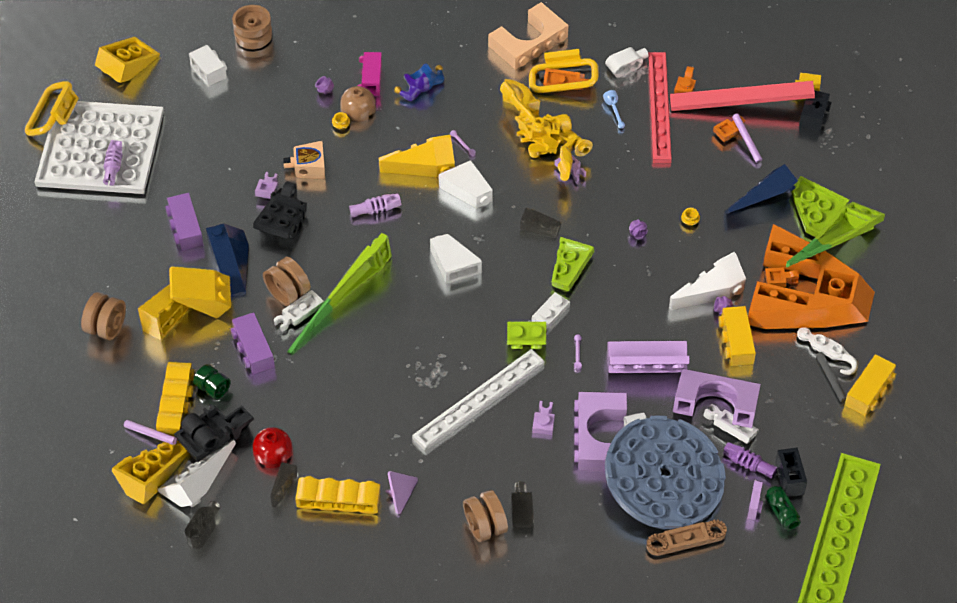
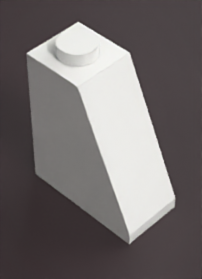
(467, 185)
(454, 259)

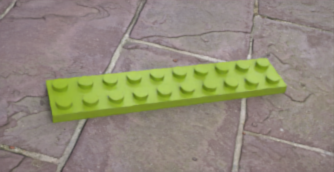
(840, 531)

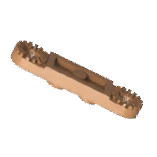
(686, 537)

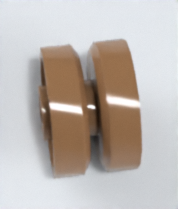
(252, 26)
(286, 281)
(103, 316)
(485, 516)

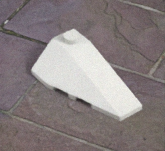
(723, 280)
(193, 484)

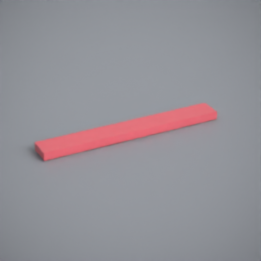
(742, 95)
(659, 107)

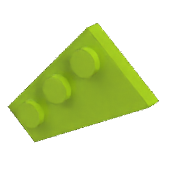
(570, 262)

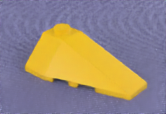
(422, 160)
(149, 470)

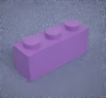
(184, 222)
(252, 343)

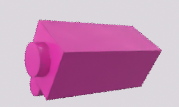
(371, 71)

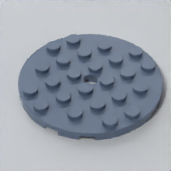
(659, 500)

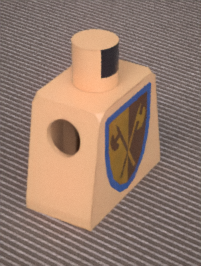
(307, 161)

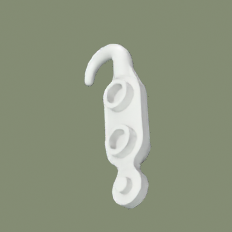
(829, 348)

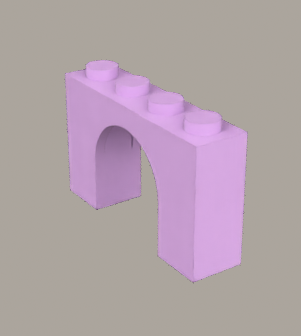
(739, 393)
(591, 409)

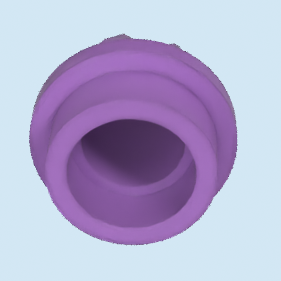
(324, 85)
(638, 229)
(722, 302)

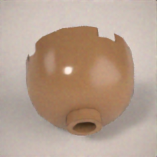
(358, 103)

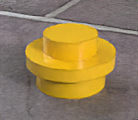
(340, 120)
(690, 216)

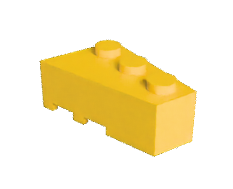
(160, 314)

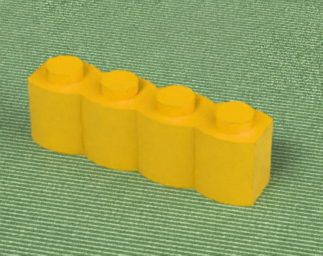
(175, 397)
(338, 495)

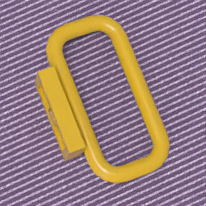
(559, 60)
(60, 112)

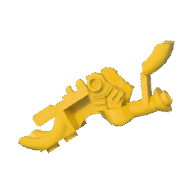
(545, 131)

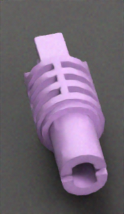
(112, 161)
(376, 205)

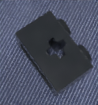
(814, 111)
(791, 471)

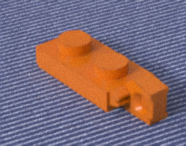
(556, 76)

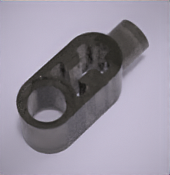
(522, 507)
(201, 524)

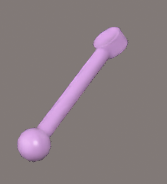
(471, 152)
(577, 365)

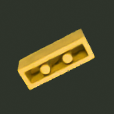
(737, 336)
(871, 385)

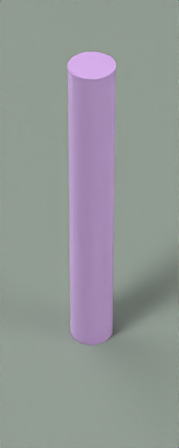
(750, 144)
(150, 432)

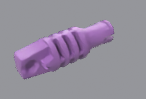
(750, 460)

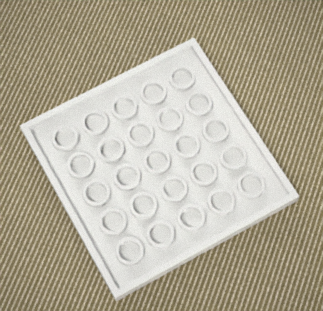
(78, 149)

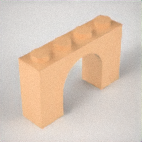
(519, 52)

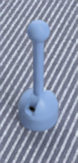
(611, 98)

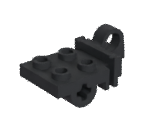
(282, 212)
(211, 430)

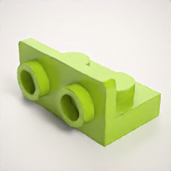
(526, 334)

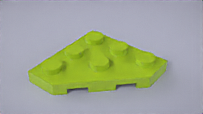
(816, 205)

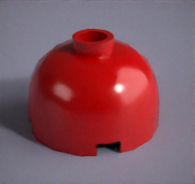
(272, 447)

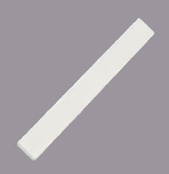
(478, 400)

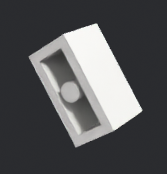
(208, 65)

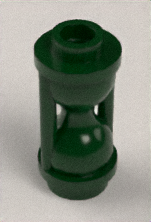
(787, 516)

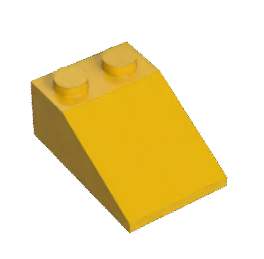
(125, 58)
(201, 290)

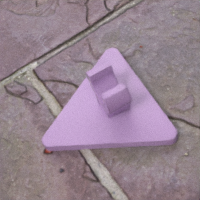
(401, 489)

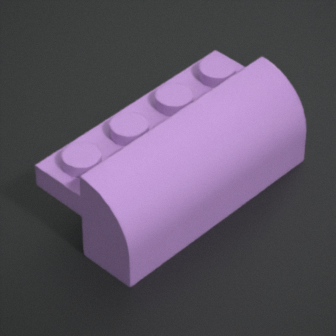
(647, 356)

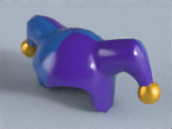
(421, 81)

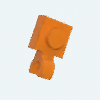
(686, 83)
(727, 129)
(779, 277)

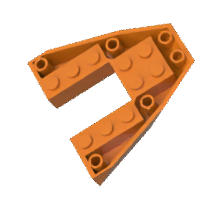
(839, 296)

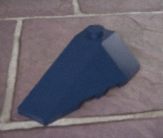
(774, 184)
(230, 255)

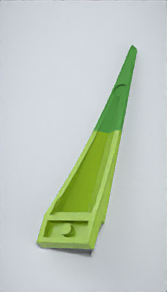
(847, 224)
(366, 265)

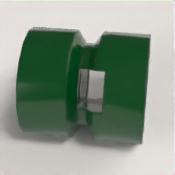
(210, 380)

